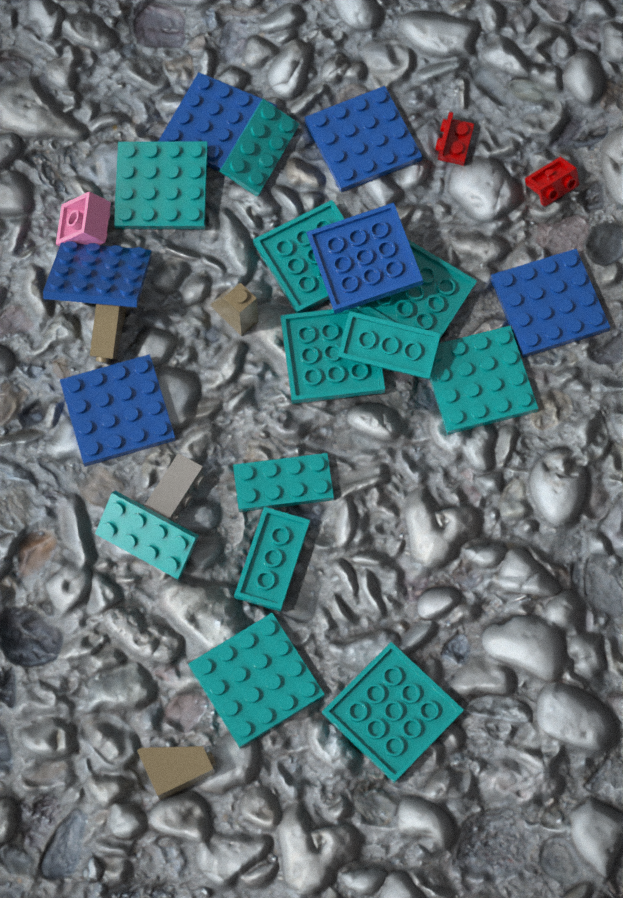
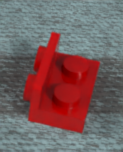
(455, 140)
(553, 180)

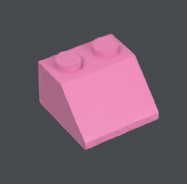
(84, 220)

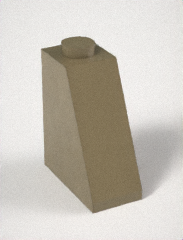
(237, 308)
(107, 331)
(176, 767)

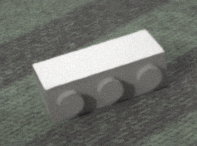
(176, 488)

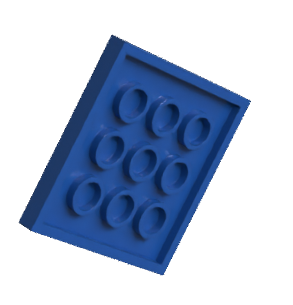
(212, 114)
(363, 139)
(364, 258)
(98, 274)
(549, 303)
(117, 410)

